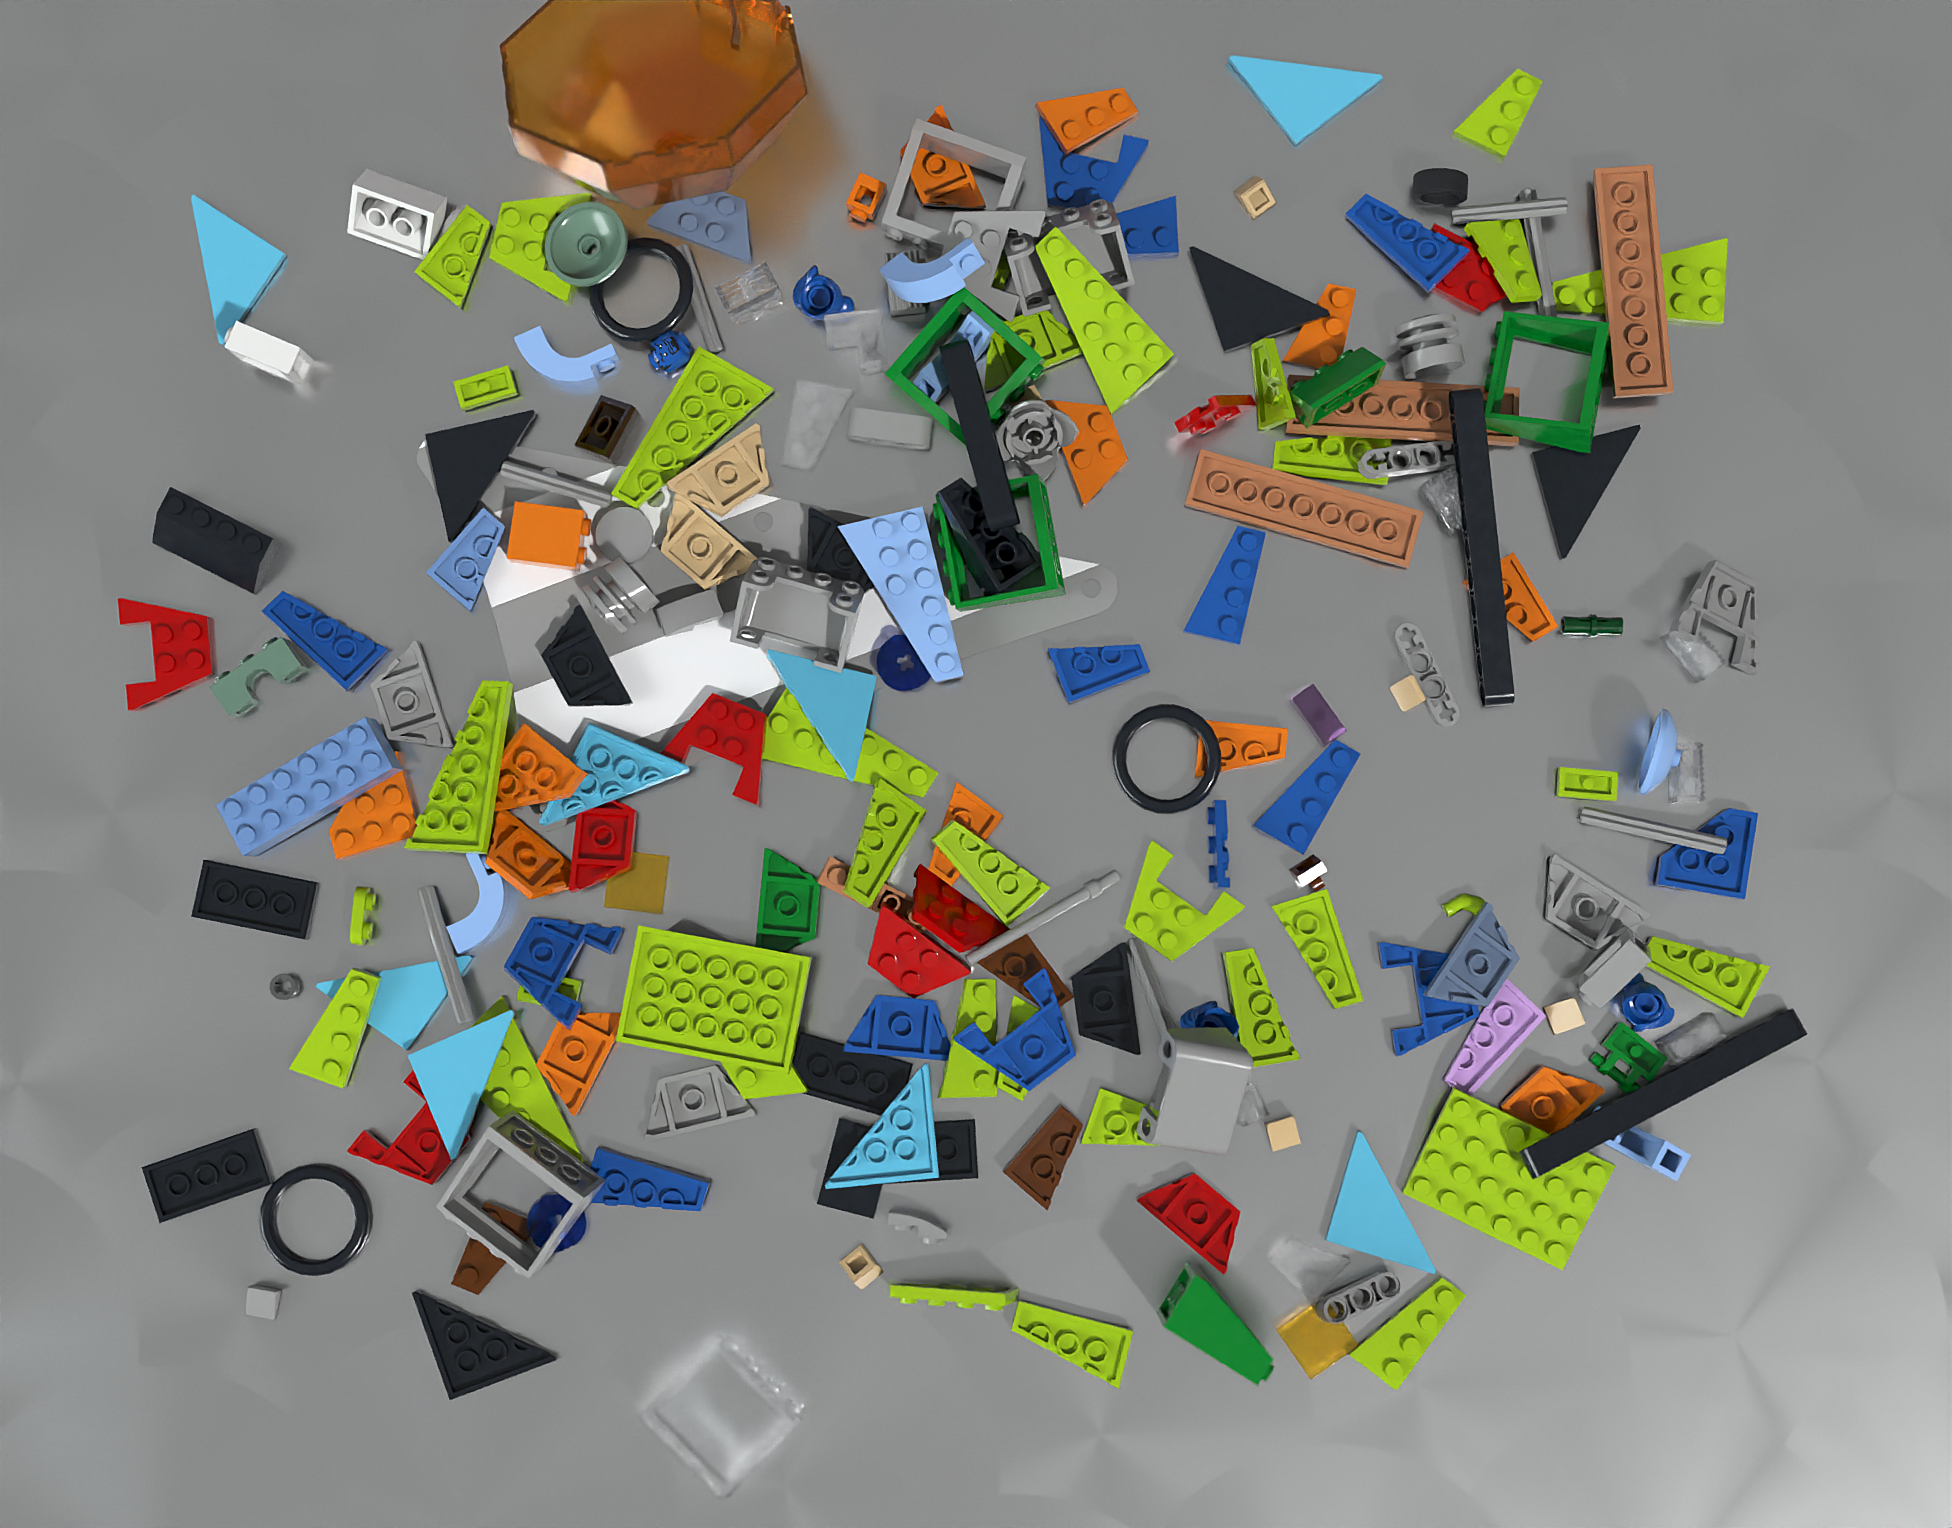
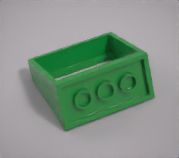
(936, 332)
(1565, 333)
(1027, 486)
(1207, 1322)

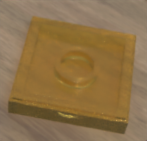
(641, 887)
(1314, 1342)

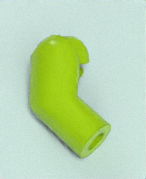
(1463, 902)

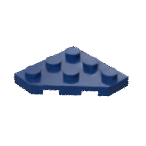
(1709, 871)

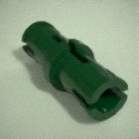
(1592, 625)

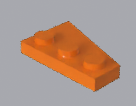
(1085, 116)
(1324, 339)
(1522, 601)
(1243, 745)
(971, 814)

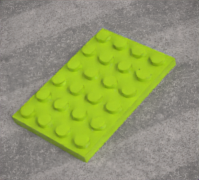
(713, 999)
(1478, 1178)

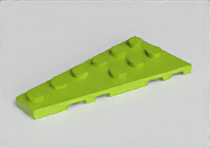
(1110, 333)
(521, 1087)

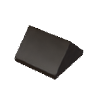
(608, 429)

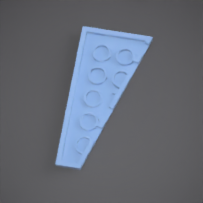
(905, 573)

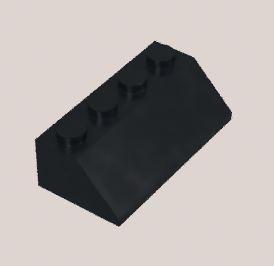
(213, 540)

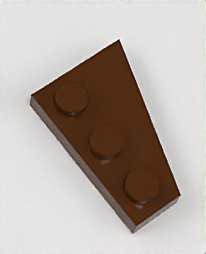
(1019, 963)
(1042, 1159)
(478, 1264)

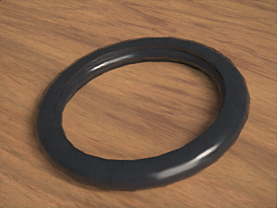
(672, 319)
(1212, 770)
(359, 1235)

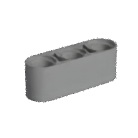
(889, 428)
(1372, 1297)

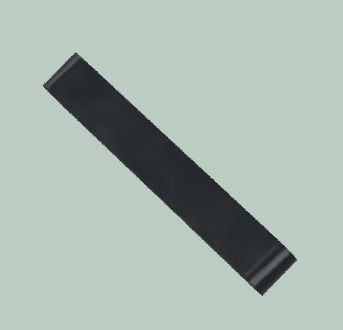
(979, 435)

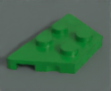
(786, 904)

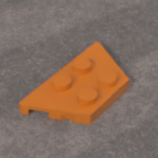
(941, 179)
(1095, 451)
(526, 858)
(576, 1056)
(1551, 1099)

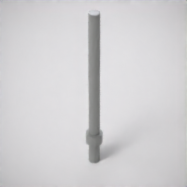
(1090, 890)

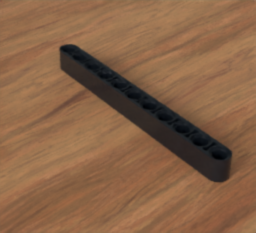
(1481, 547)
(1662, 1093)

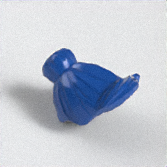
(820, 296)
(1645, 1005)
(1209, 1016)

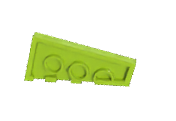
(1327, 457)
(883, 837)
(993, 876)
(1319, 938)
(1714, 976)
(1256, 1010)
(338, 1034)
(964, 1071)
(910, 1292)
(1403, 1340)

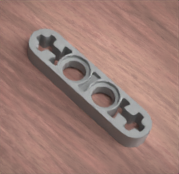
(1412, 456)
(1431, 672)

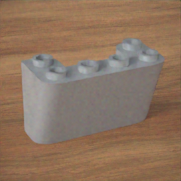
(1091, 230)
(798, 610)
(1201, 1091)

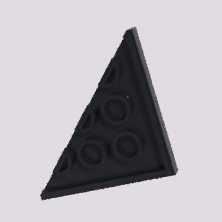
(1247, 305)
(469, 461)
(1576, 480)
(474, 1351)

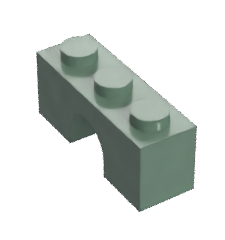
(235, 688)

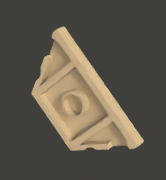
(725, 475)
(702, 546)

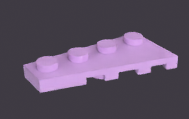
(1493, 1038)

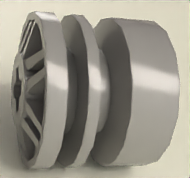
(1428, 340)
(620, 595)

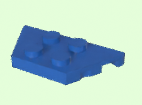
(900, 1029)

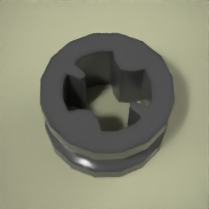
(285, 978)

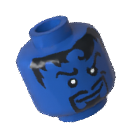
(669, 351)

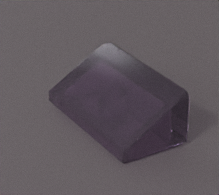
(1318, 715)

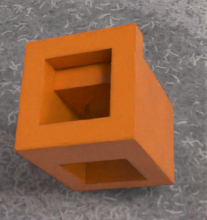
(866, 188)

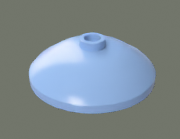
(1660, 753)

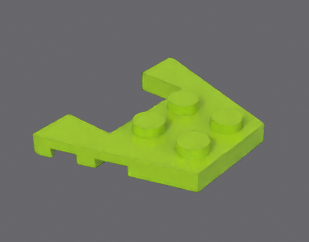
(522, 237)
(1166, 919)

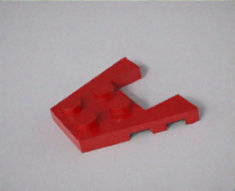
(179, 650)
(729, 733)
(416, 1151)

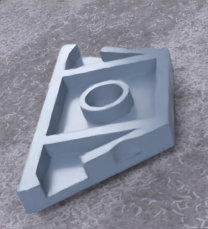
(710, 221)
(1476, 963)

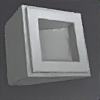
(262, 1301)

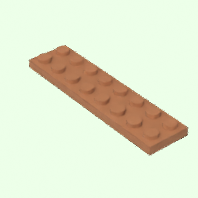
(1633, 281)
(1402, 412)
(1304, 508)

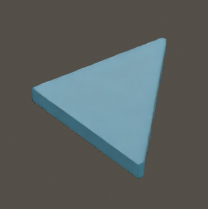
(1302, 95)
(234, 264)
(832, 703)
(613, 769)
(405, 999)
(456, 1074)
(898, 1144)
(1370, 1214)

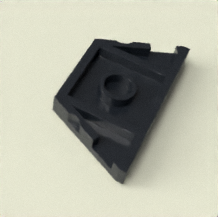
(831, 553)
(583, 666)
(1106, 1001)

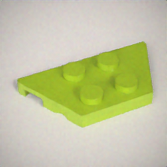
(1040, 332)
(763, 1083)

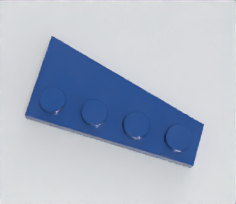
(1412, 247)
(1227, 596)
(332, 646)
(1306, 802)
(645, 1183)

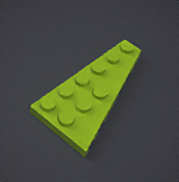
(1691, 279)
(696, 414)
(796, 743)
(467, 784)

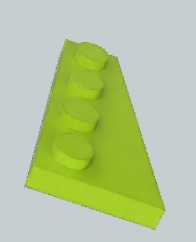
(1083, 1341)

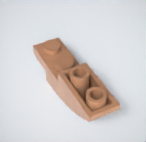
(835, 875)

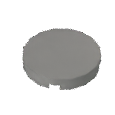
(624, 534)

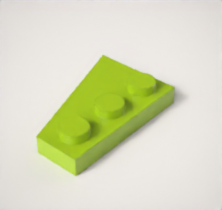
(1509, 255)

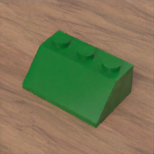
(1335, 385)

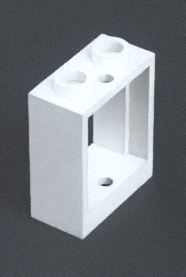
(268, 353)

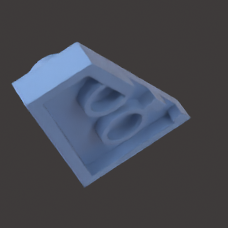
(468, 558)

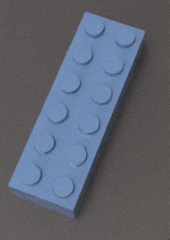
(309, 787)

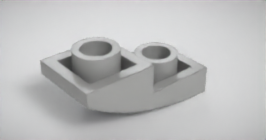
(688, 612)
(927, 1229)

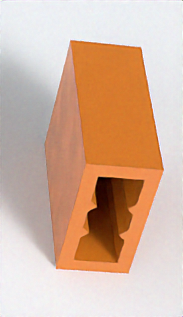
(548, 536)

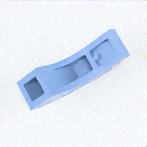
(933, 279)
(561, 369)
(933, 378)
(489, 912)
(1650, 1151)

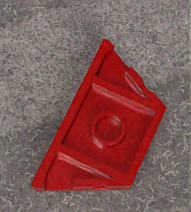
(1472, 279)
(1219, 408)
(602, 844)
(951, 914)
(911, 956)
(1196, 1216)

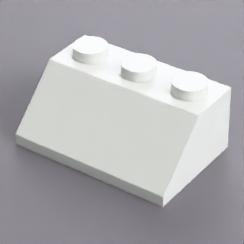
(395, 214)

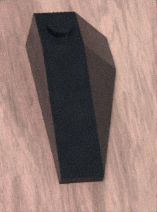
(992, 557)

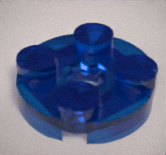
(889, 669)
(549, 1206)

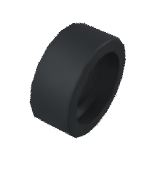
(1440, 187)

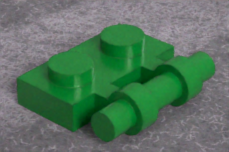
(1634, 1052)

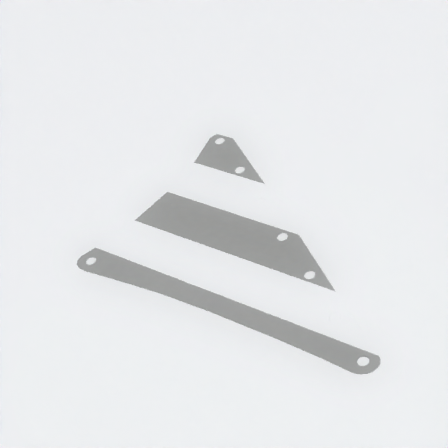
(679, 672)

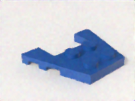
(1080, 179)
(547, 953)
(1436, 1015)
(1031, 1049)

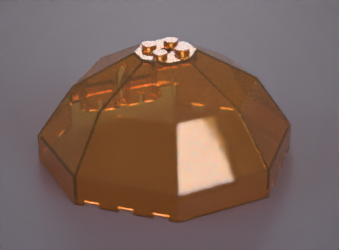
(651, 93)

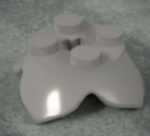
(1039, 452)

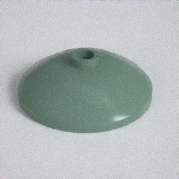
(576, 234)

